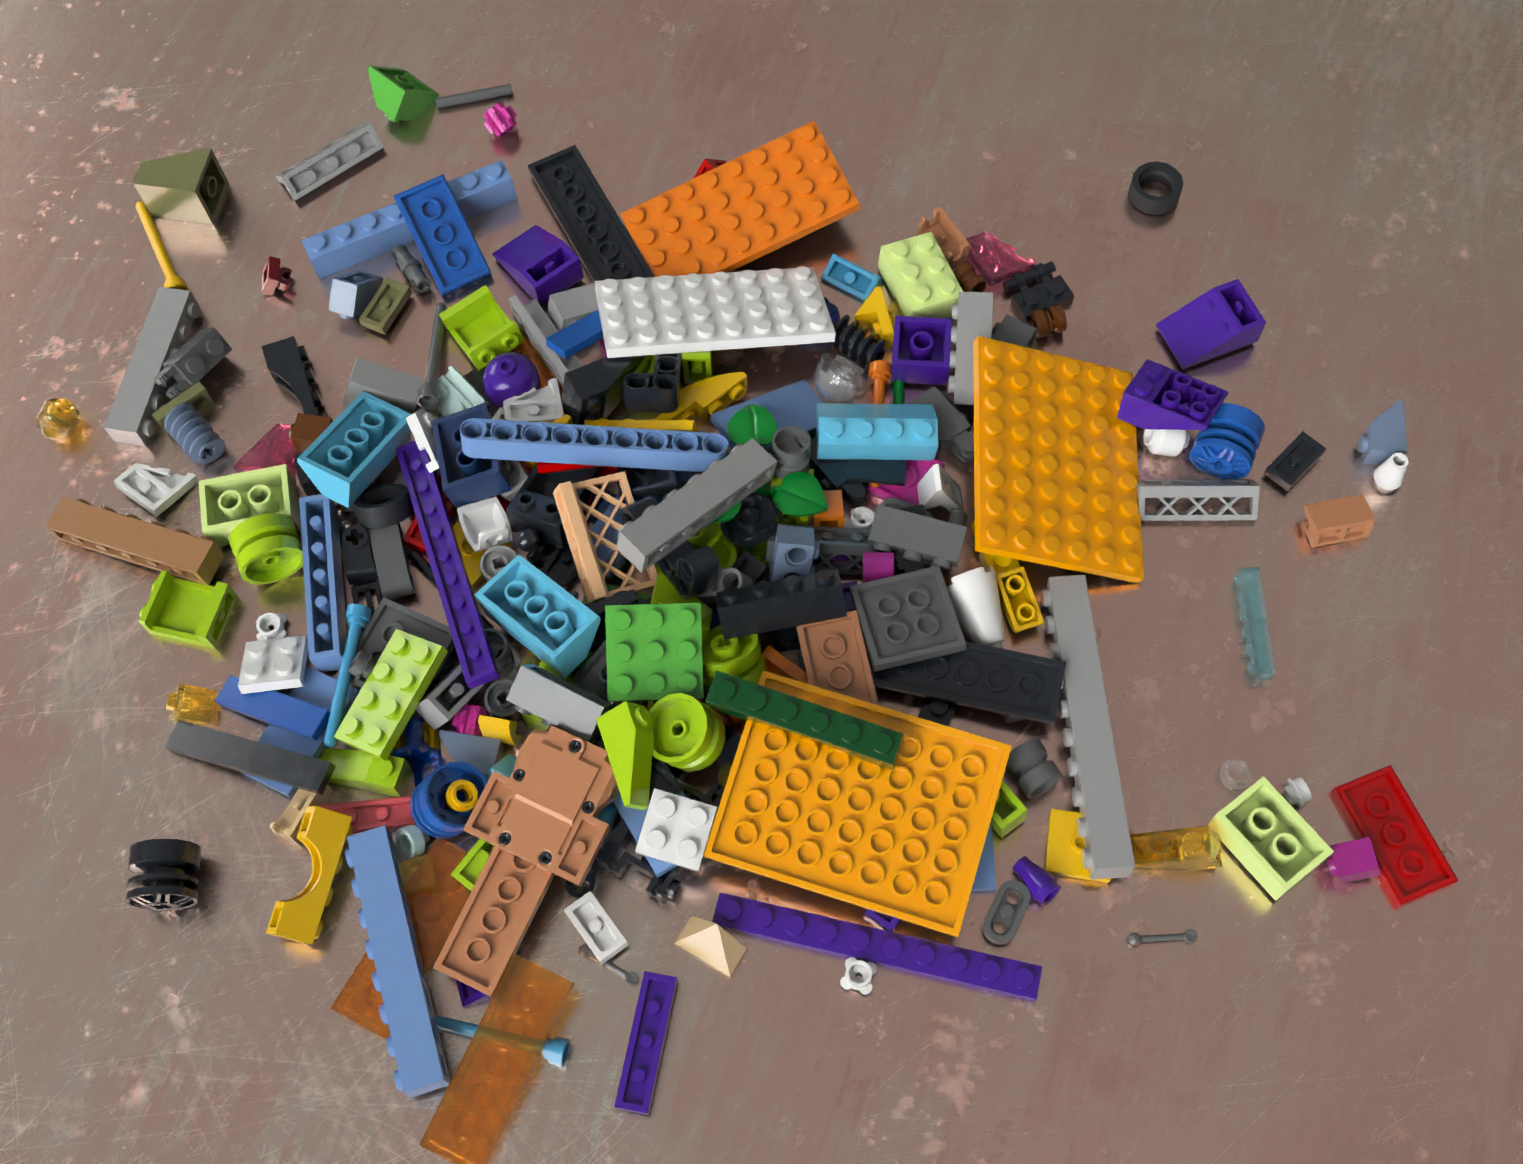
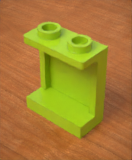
(481, 327)
(187, 610)

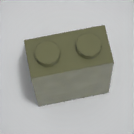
(183, 186)

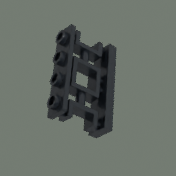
(621, 837)

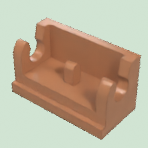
(948, 237)
(1337, 520)

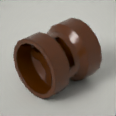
(969, 279)
(1049, 320)

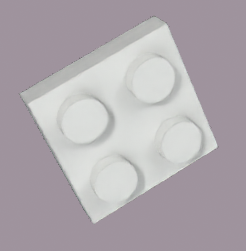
(273, 664)
(675, 829)

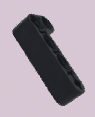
(655, 391)
(686, 568)

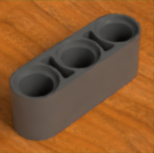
(391, 561)

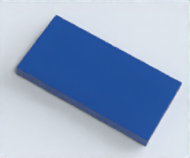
(442, 235)

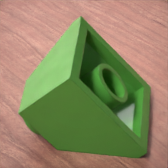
(399, 93)

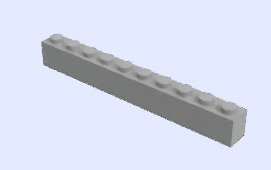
(1088, 730)

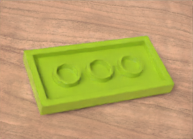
(390, 694)

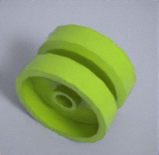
(266, 548)
(732, 656)
(686, 732)

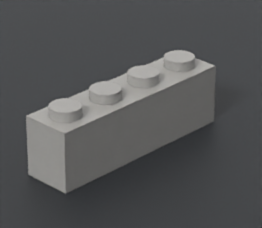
(974, 319)

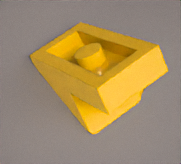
(875, 315)

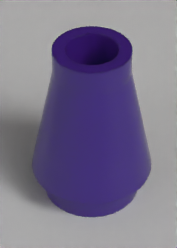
(1041, 884)

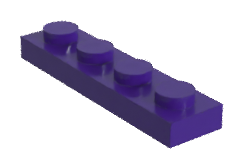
(646, 1043)

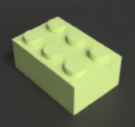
(919, 277)
(242, 495)
(1270, 838)

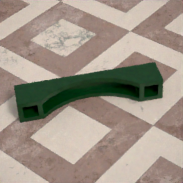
(786, 712)

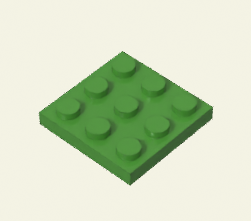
(653, 651)

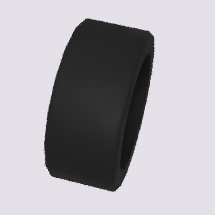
(1160, 172)
(383, 506)

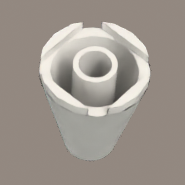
(978, 606)

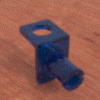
(416, 749)

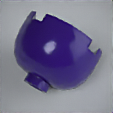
(509, 376)

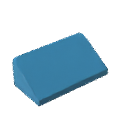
(850, 277)

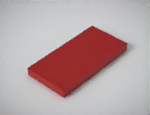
(1401, 840)

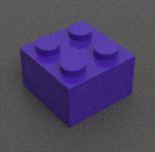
(921, 350)

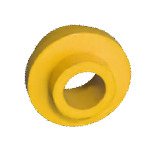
(470, 793)

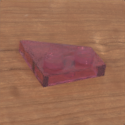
(996, 259)
(271, 450)

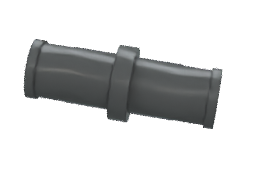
(411, 268)

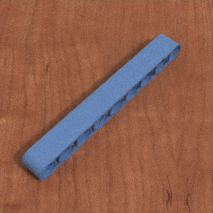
(591, 445)

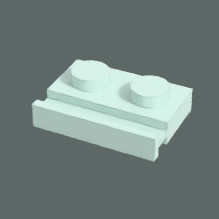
(457, 393)

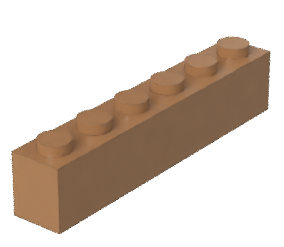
(135, 540)

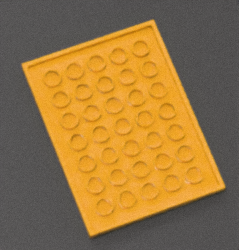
(1054, 462)
(858, 830)

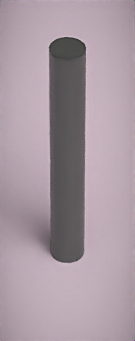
(473, 96)

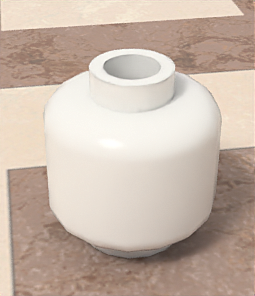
(1166, 441)

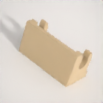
(291, 819)

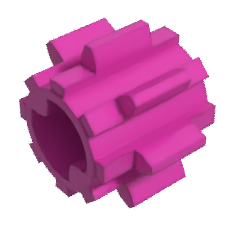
(500, 119)
(467, 720)

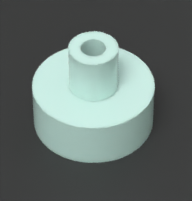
(411, 841)

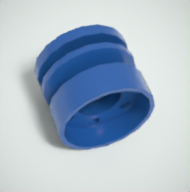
(1228, 443)
(428, 800)

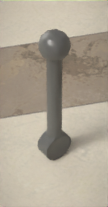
(1188, 936)
(631, 978)

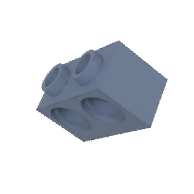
(793, 552)

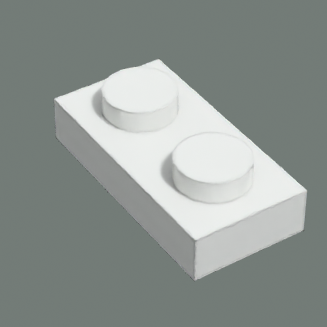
(596, 927)

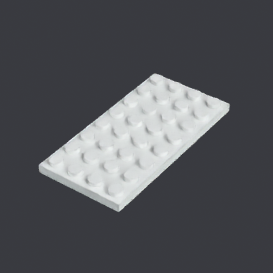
(712, 312)

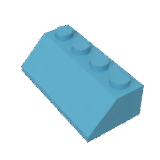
(876, 431)
(355, 448)
(540, 615)

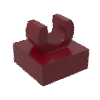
(272, 276)

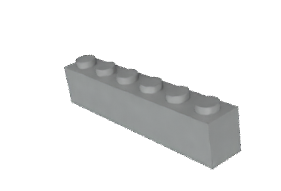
(139, 396)
(695, 504)

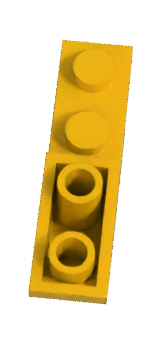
(708, 396)
(1014, 591)

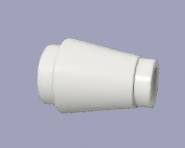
(1391, 472)

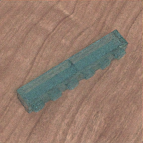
(1255, 623)

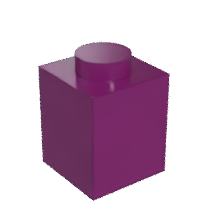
(1353, 860)

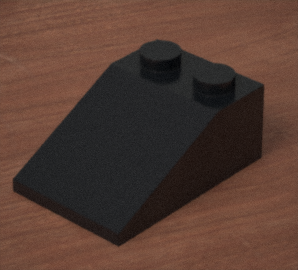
(596, 388)

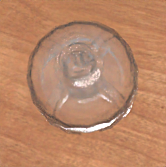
(840, 380)

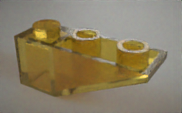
(1177, 849)

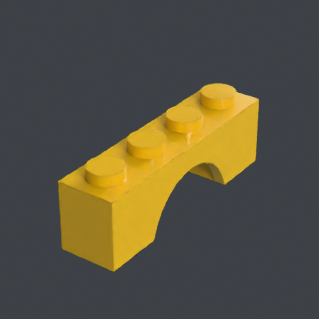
(324, 836)

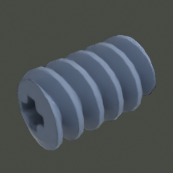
(194, 434)

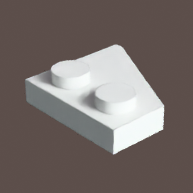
(535, 405)
(421, 427)
(154, 487)

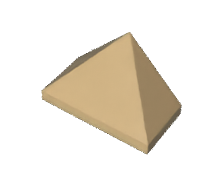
(711, 945)

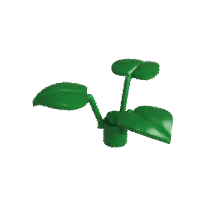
(799, 492)

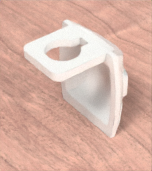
(485, 524)

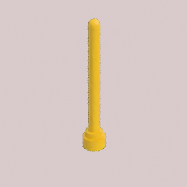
(172, 280)

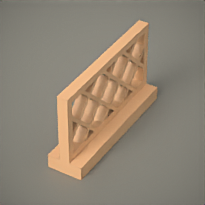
(580, 536)

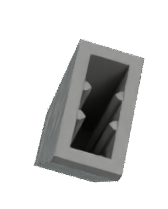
(384, 383)

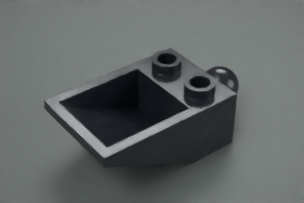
(535, 511)

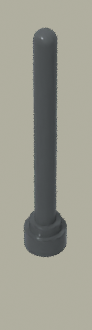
(428, 394)

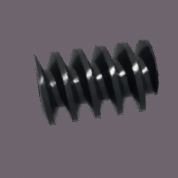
(856, 344)

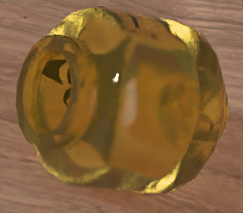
(58, 418)

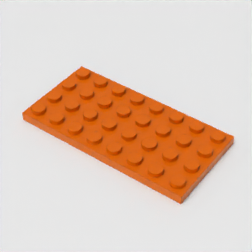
(743, 207)

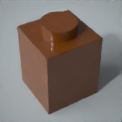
(307, 430)

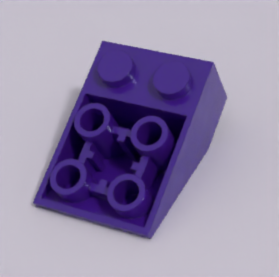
(540, 263)
(1212, 325)
(1169, 400)

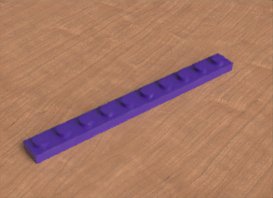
(447, 567)
(878, 946)

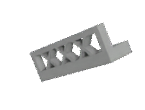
(330, 160)
(537, 328)
(1201, 489)

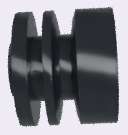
(163, 874)

